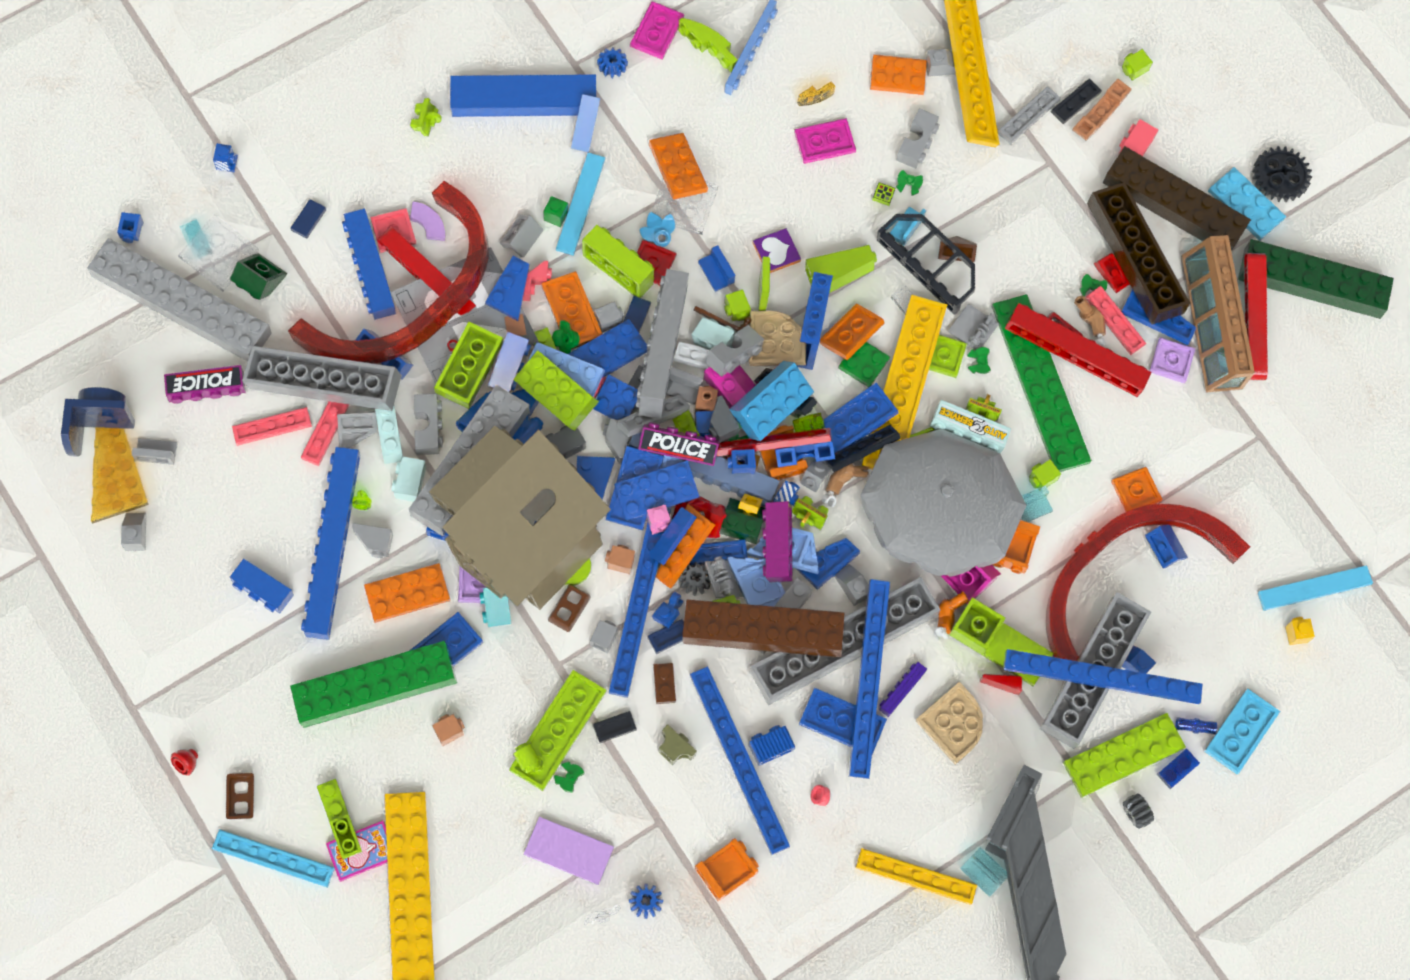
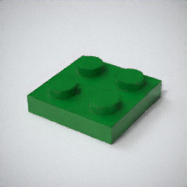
(865, 364)

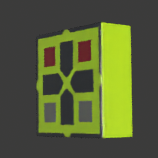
(883, 194)

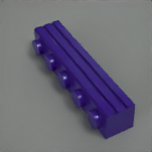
(902, 688)

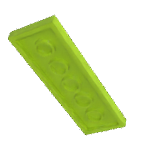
(561, 727)
(1124, 755)

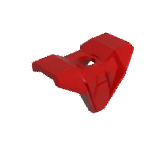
(712, 511)

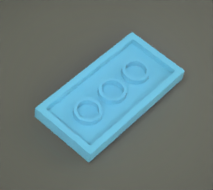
(1245, 198)
(1242, 731)

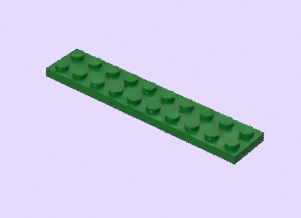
(1044, 393)

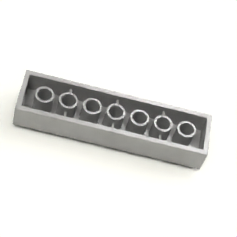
(662, 344)
(322, 378)
(498, 410)
(1106, 647)

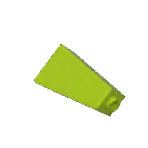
(842, 265)

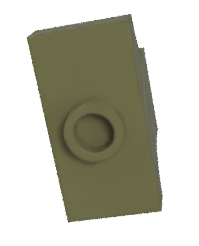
(675, 746)

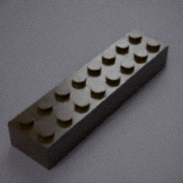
(1175, 198)
(1138, 253)

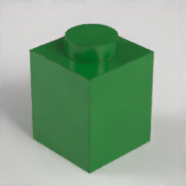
(555, 211)

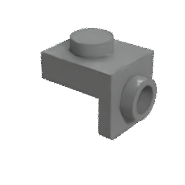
(815, 475)

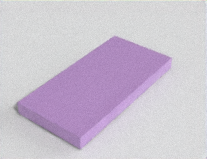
(568, 851)

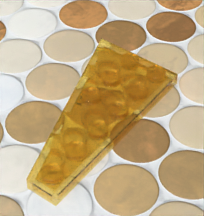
(115, 476)

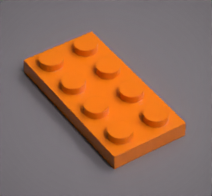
(678, 166)
(571, 304)
(407, 592)

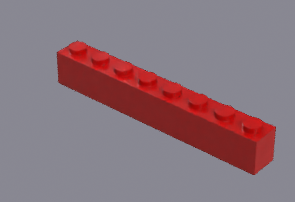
(1078, 350)

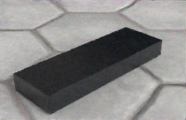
(1076, 101)

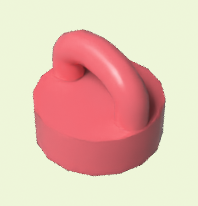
(820, 795)

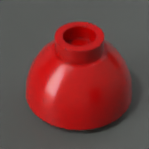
(184, 761)

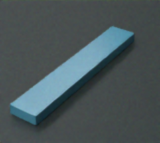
(580, 204)
(1315, 588)
(273, 858)

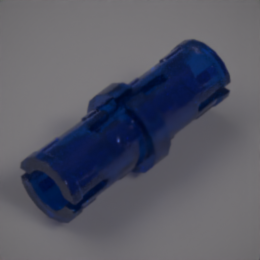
(1196, 725)

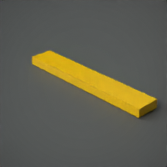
(916, 876)

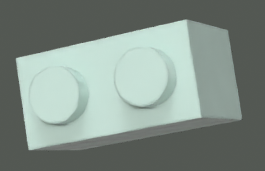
(711, 333)
(409, 478)

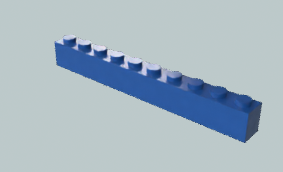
(332, 543)

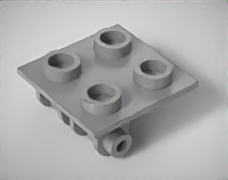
(973, 327)
(722, 578)

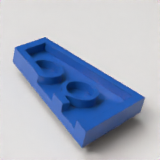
(509, 289)
(831, 561)

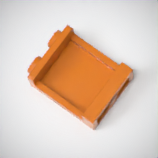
(770, 461)
(1020, 548)
(727, 869)

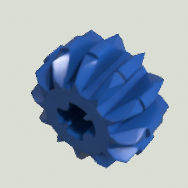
(619, 62)
(638, 898)

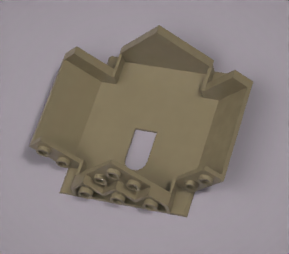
(492, 535)

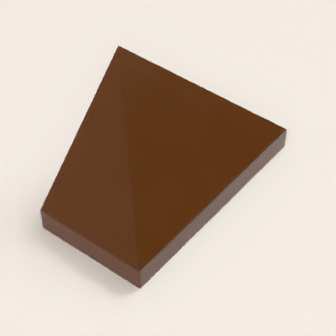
(967, 247)

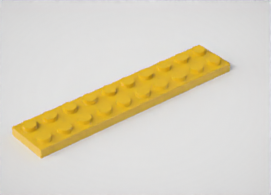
(971, 72)
(910, 365)
(409, 886)

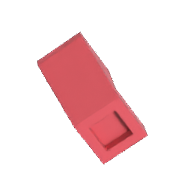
(536, 277)

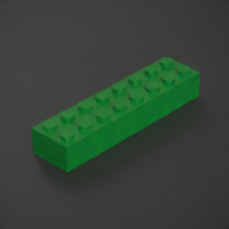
(373, 684)

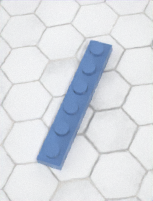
(749, 51)

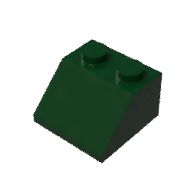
(257, 276)
(741, 524)

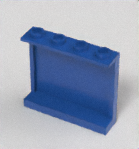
(815, 316)

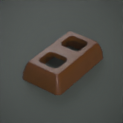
(576, 609)
(232, 797)

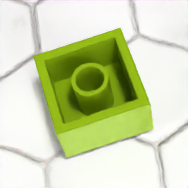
(977, 626)

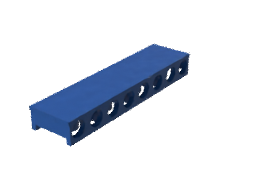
(519, 95)

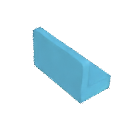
(904, 229)

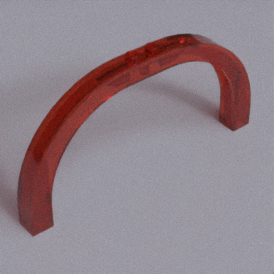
(433, 318)
(1178, 516)

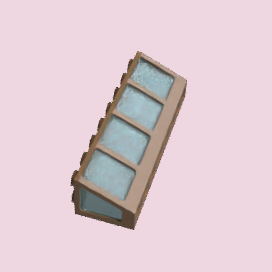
(1218, 315)

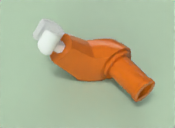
(947, 616)

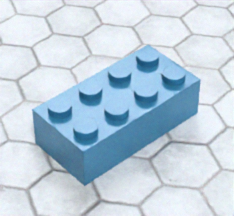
(771, 400)

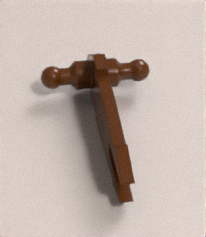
(747, 320)

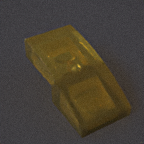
(813, 96)

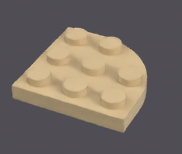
(780, 339)
(954, 723)

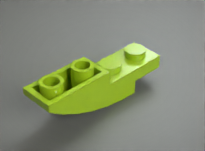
(706, 38)
(339, 819)

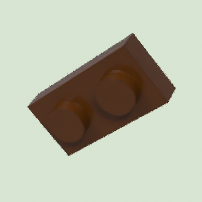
(664, 683)

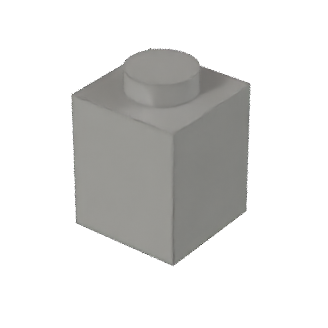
(608, 316)
(604, 636)

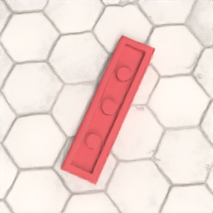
(1116, 320)
(271, 426)
(323, 433)

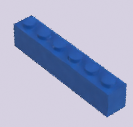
(369, 264)

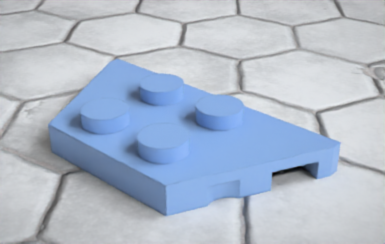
(803, 551)
(753, 584)

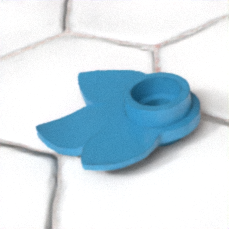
(657, 227)

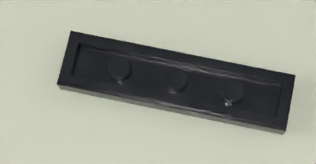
(863, 448)

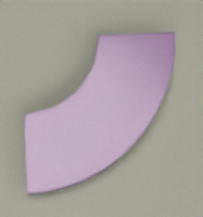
(428, 220)

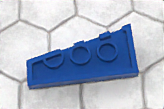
(596, 471)

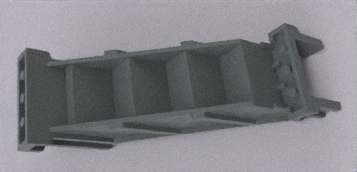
(1021, 844)

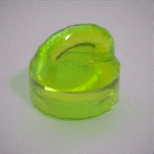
(361, 501)

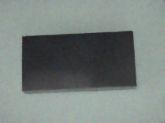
(614, 727)

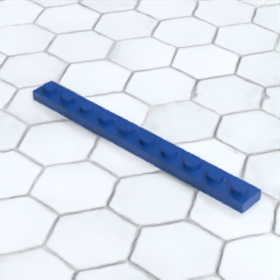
(635, 617)
(1103, 676)
(869, 679)
(739, 761)

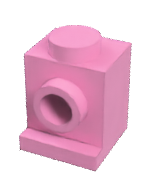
(658, 519)

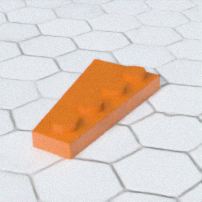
(686, 549)

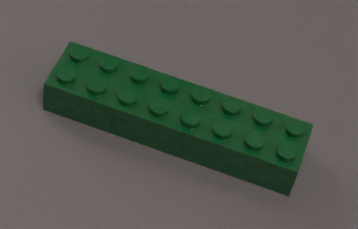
(1323, 280)

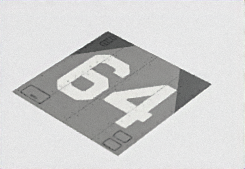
(417, 297)

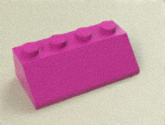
(731, 385)
(973, 581)

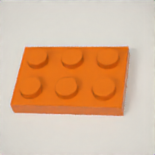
(898, 74)
(851, 331)

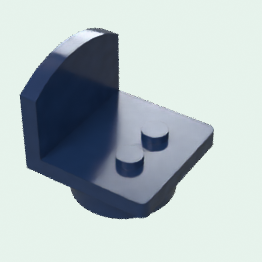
(93, 408)

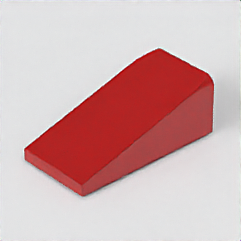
(1112, 272)
(1004, 682)

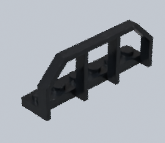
(914, 266)

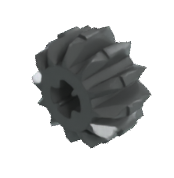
(686, 579)
(1138, 811)

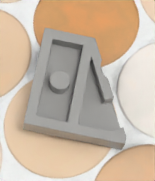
(355, 428)

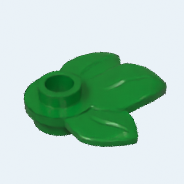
(565, 337)

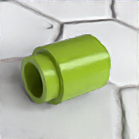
(527, 758)

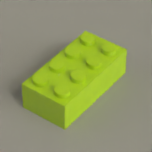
(618, 261)
(468, 365)
(556, 390)

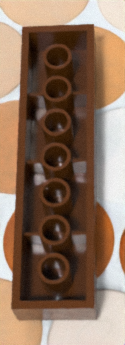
(763, 628)

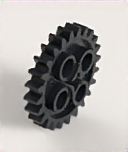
(1282, 174)

